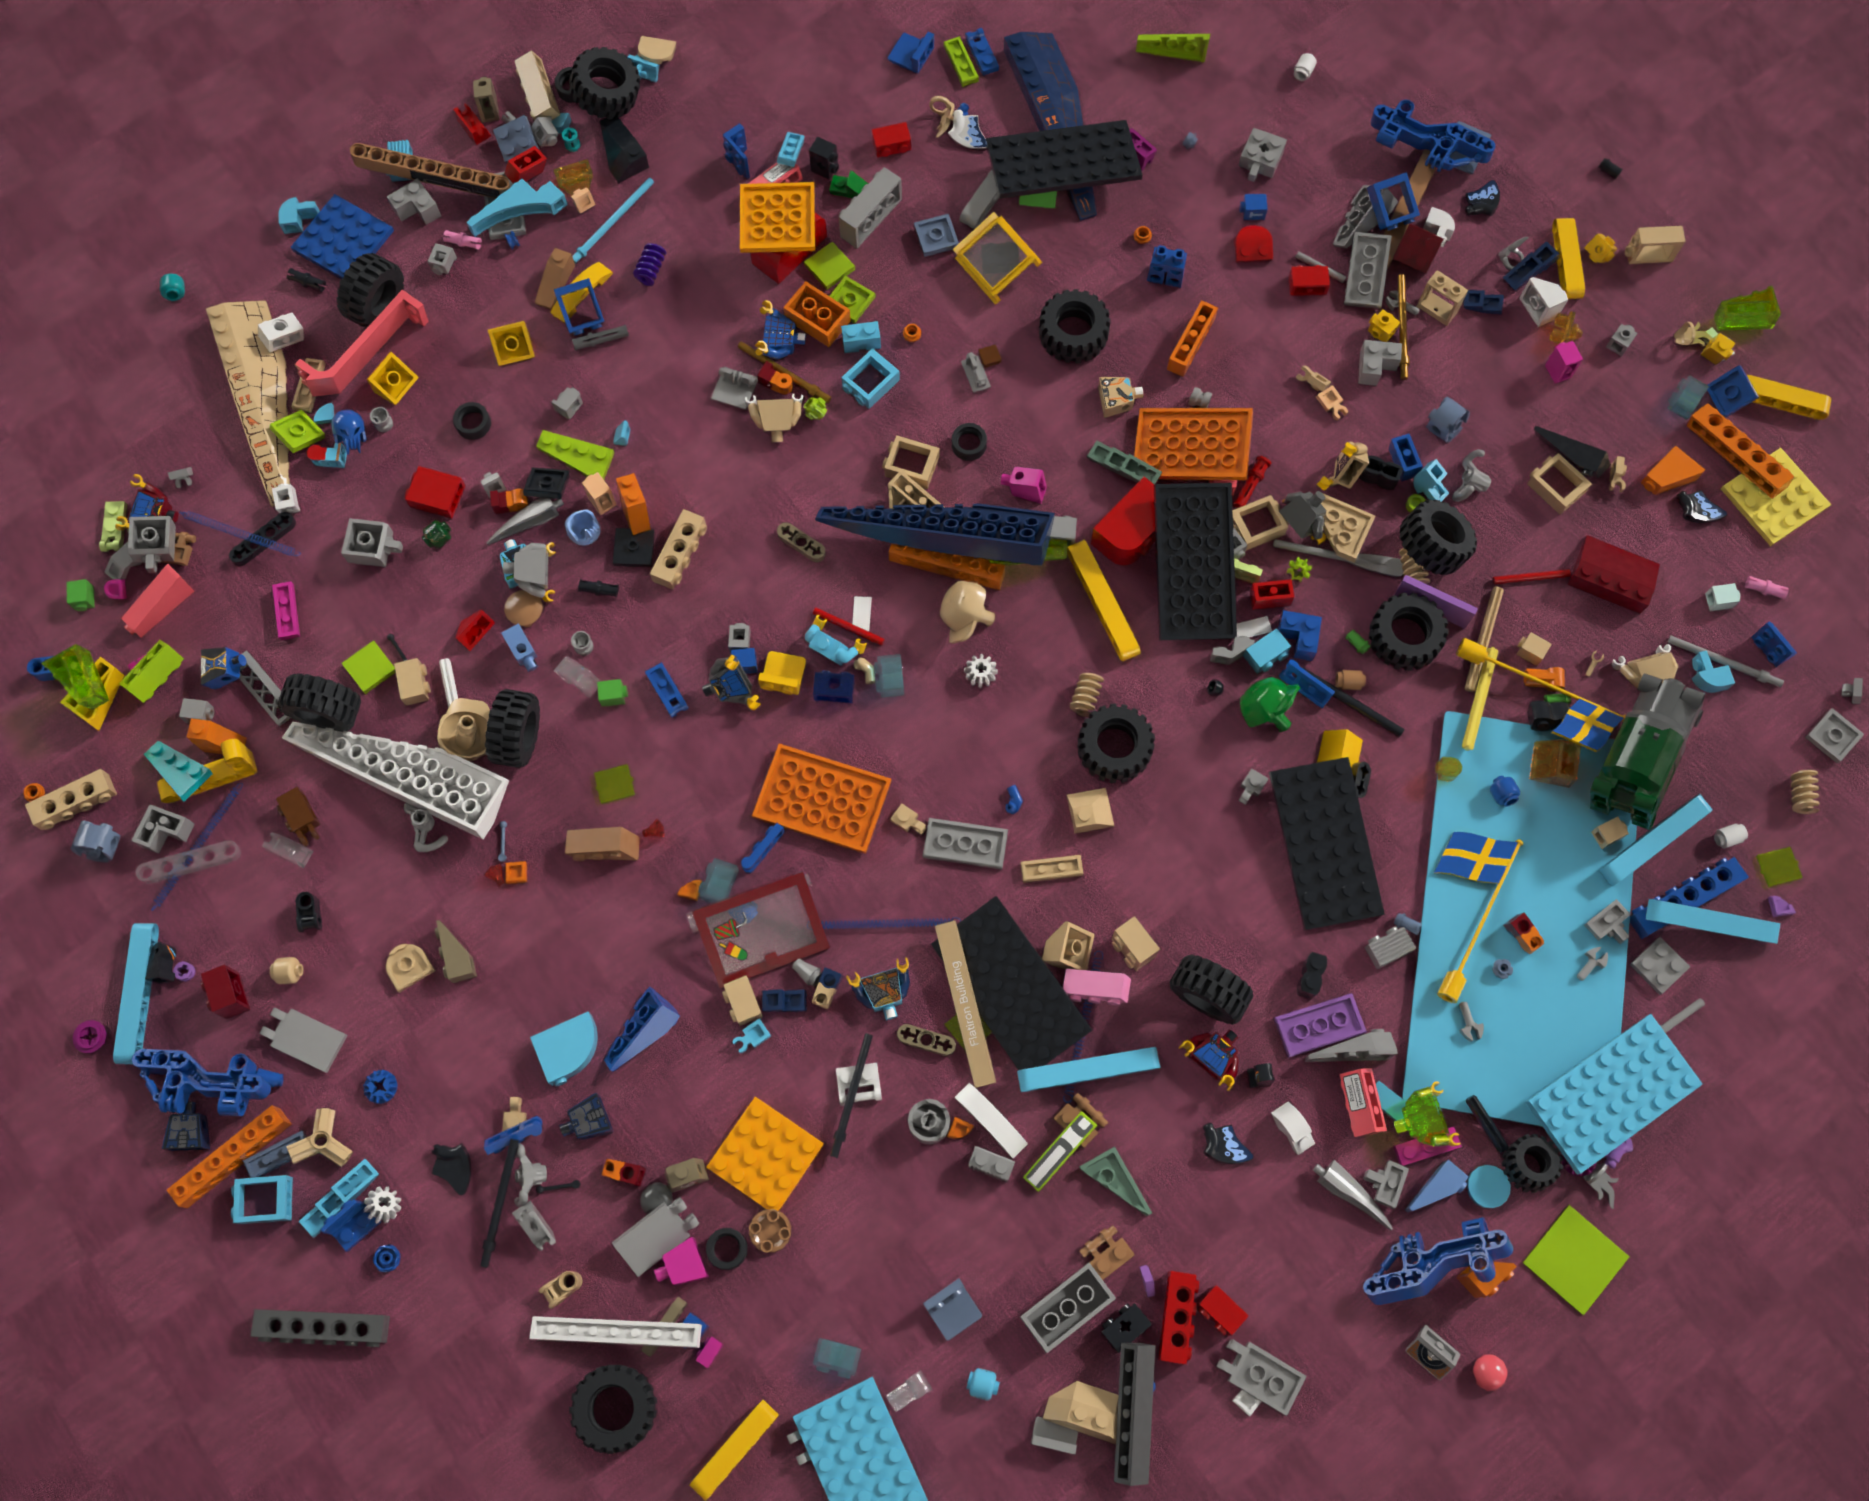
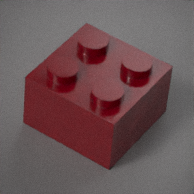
(1418, 248)
(224, 992)

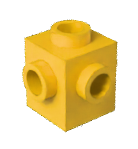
(1601, 248)
(1383, 326)

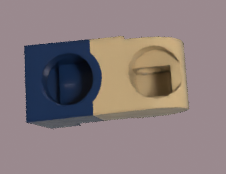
(827, 988)

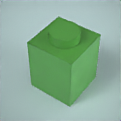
(80, 595)
(612, 692)

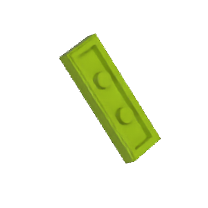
(961, 61)

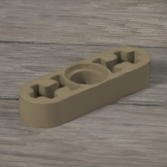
(799, 534)
(943, 1038)
(671, 1317)

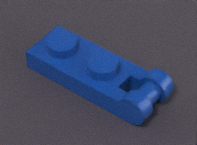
(982, 52)
(1309, 685)
(666, 689)
(762, 848)
(499, 1142)

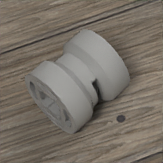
(1199, 398)
(381, 419)
(579, 639)

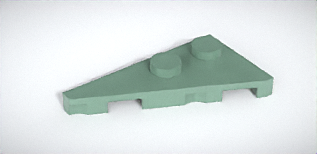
(1113, 1174)

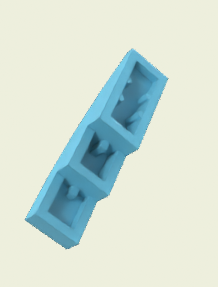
(344, 1190)

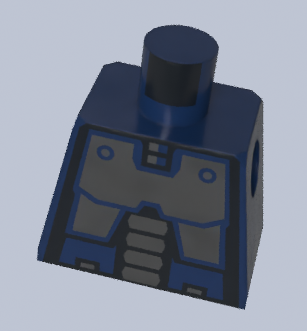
(587, 1119)
(187, 1131)

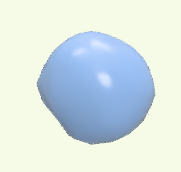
(582, 527)

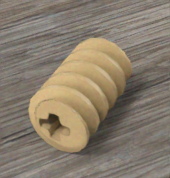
(1411, 568)
(1085, 692)
(1803, 792)

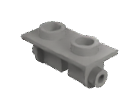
(975, 373)

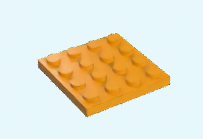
(777, 217)
(765, 1155)

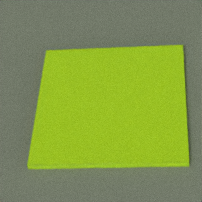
(1576, 1260)

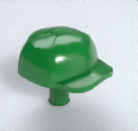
(1267, 702)

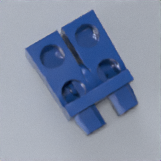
(1167, 261)

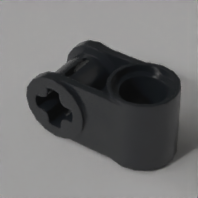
(309, 916)

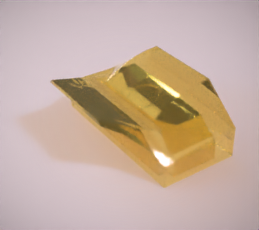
(574, 176)

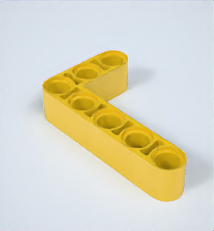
(235, 765)

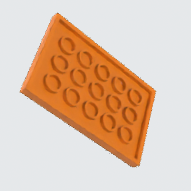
(1195, 442)
(822, 798)

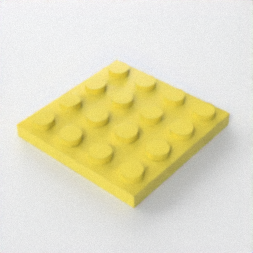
(1785, 512)

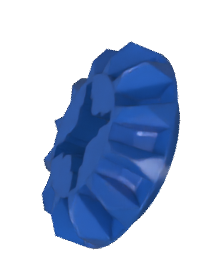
(380, 1096)

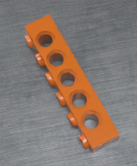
(1740, 451)
(950, 565)
(229, 1157)

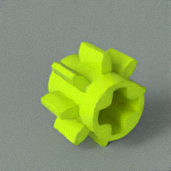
(815, 408)
(1299, 563)

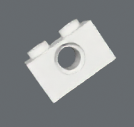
(280, 332)

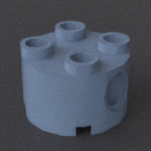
(1447, 419)
(95, 841)

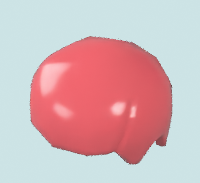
(1490, 1372)

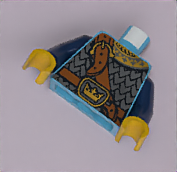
(883, 989)

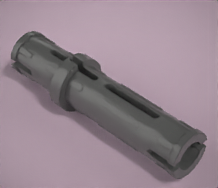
(580, 342)

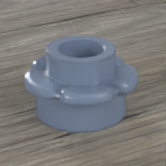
(1190, 140)
(1503, 974)

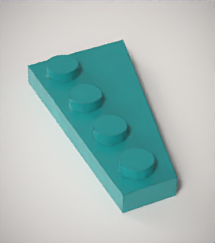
(178, 770)

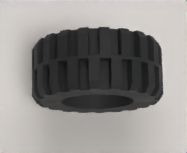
(609, 65)
(368, 288)
(1081, 306)
(1438, 537)
(1421, 612)
(319, 702)
(1124, 720)
(512, 728)
(1211, 989)
(583, 1404)

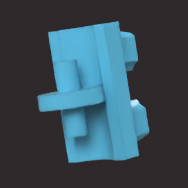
(645, 68)

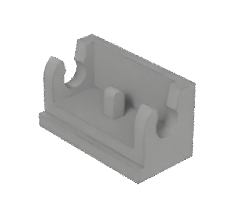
(534, 1225)

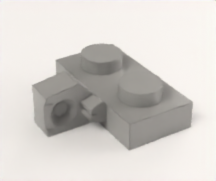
(1609, 922)
(1387, 1183)

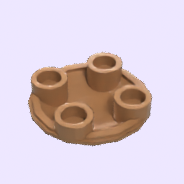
(523, 608)
(770, 1230)

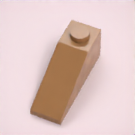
(555, 276)

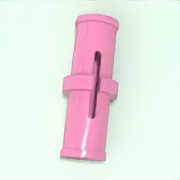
(462, 239)
(1766, 587)

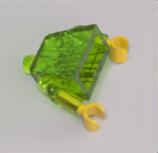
(1425, 1118)

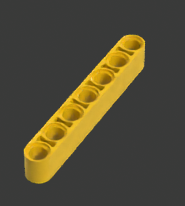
(1103, 600)

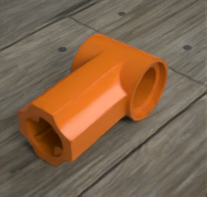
(1552, 675)

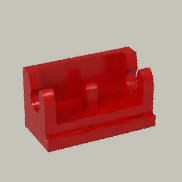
(472, 124)

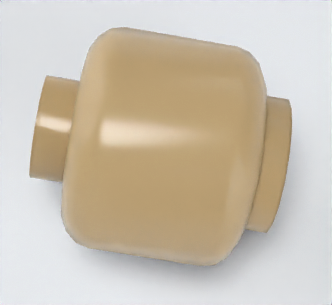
(286, 970)

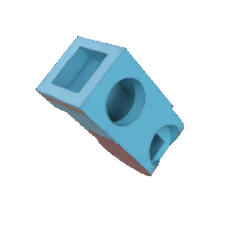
(328, 456)

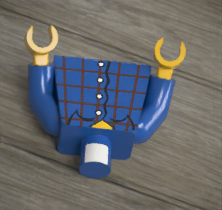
(779, 334)

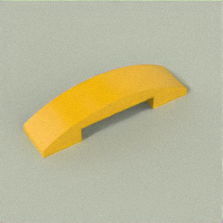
(597, 274)

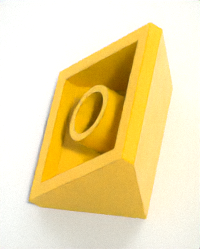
(511, 343)
(391, 379)
(1338, 745)

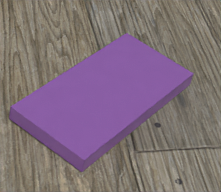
(1453, 608)
(1320, 1025)

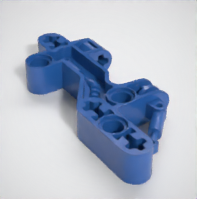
(1438, 138)
(231, 1087)
(1435, 1263)

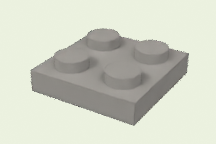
(1834, 735)
(1659, 965)

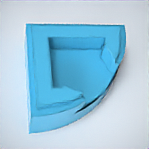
(324, 414)

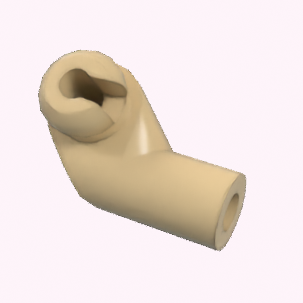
(868, 668)

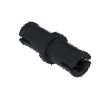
(306, 280)
(598, 588)

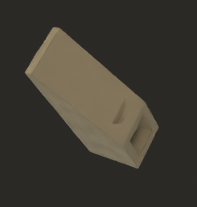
(458, 961)

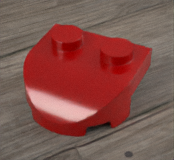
(1253, 244)

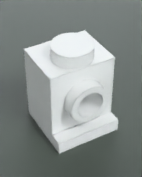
(280, 494)

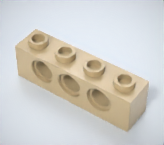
(686, 523)
(40, 808)

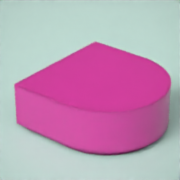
(115, 589)

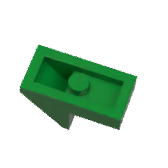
(847, 186)

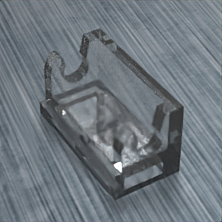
(288, 850)

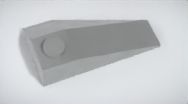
(1362, 216)
(1368, 1047)

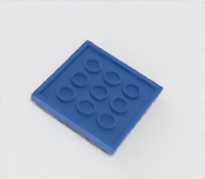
(340, 236)

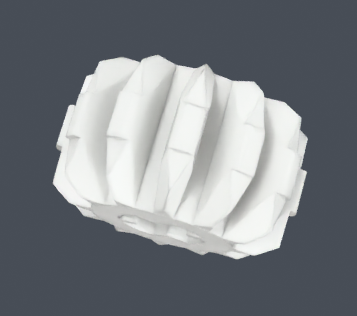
(973, 670)
(384, 1212)

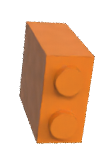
(633, 504)

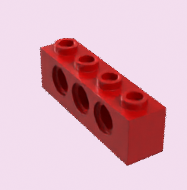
(1167, 1350)

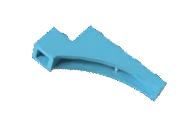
(518, 201)

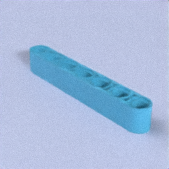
(1655, 840)
(1713, 921)
(135, 993)
(1088, 1069)

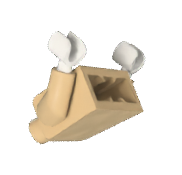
(775, 415)
(1659, 665)

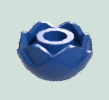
(380, 1258)

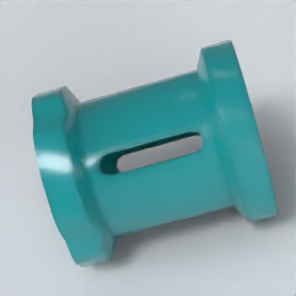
(573, 139)

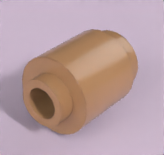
(1350, 680)

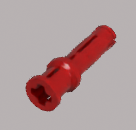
(1255, 475)

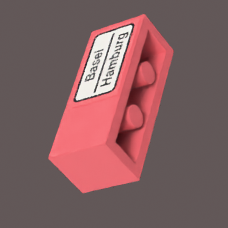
(779, 174)
(1363, 1102)

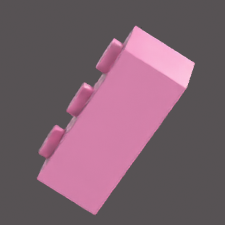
(1097, 986)

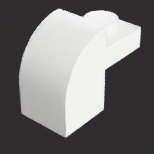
(1440, 223)
(1294, 1127)

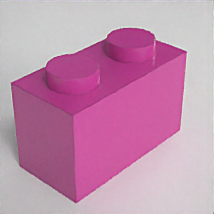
(1563, 361)

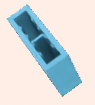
(566, 1048)

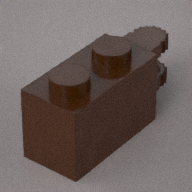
(298, 814)

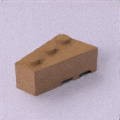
(602, 843)

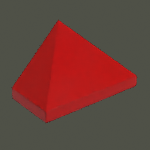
(473, 629)

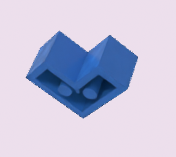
(1304, 630)

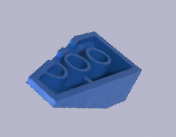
(650, 1021)

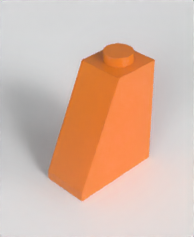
(1671, 472)
(210, 735)

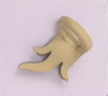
(946, 114)
(1688, 335)

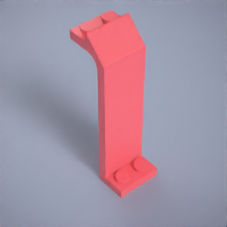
(364, 348)

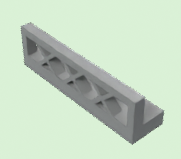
(267, 683)

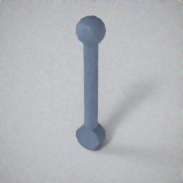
(502, 857)

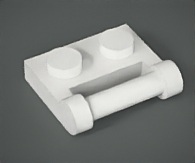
(869, 1077)

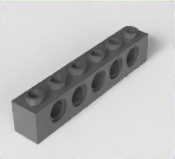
(264, 1323)

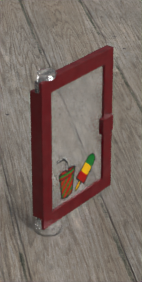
(760, 928)

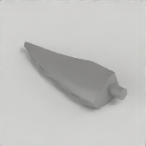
(534, 514)
(1343, 1185)

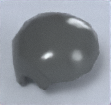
(655, 1195)

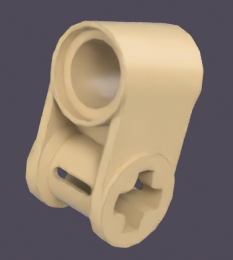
(557, 1289)

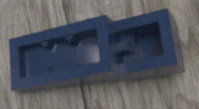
(1531, 266)

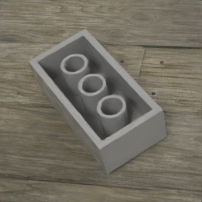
(870, 207)
(1067, 1308)

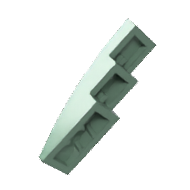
(1123, 464)

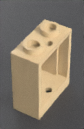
(1655, 244)
(1430, 301)
(931, 451)
(1548, 493)
(1274, 508)

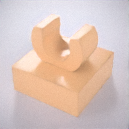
(583, 199)

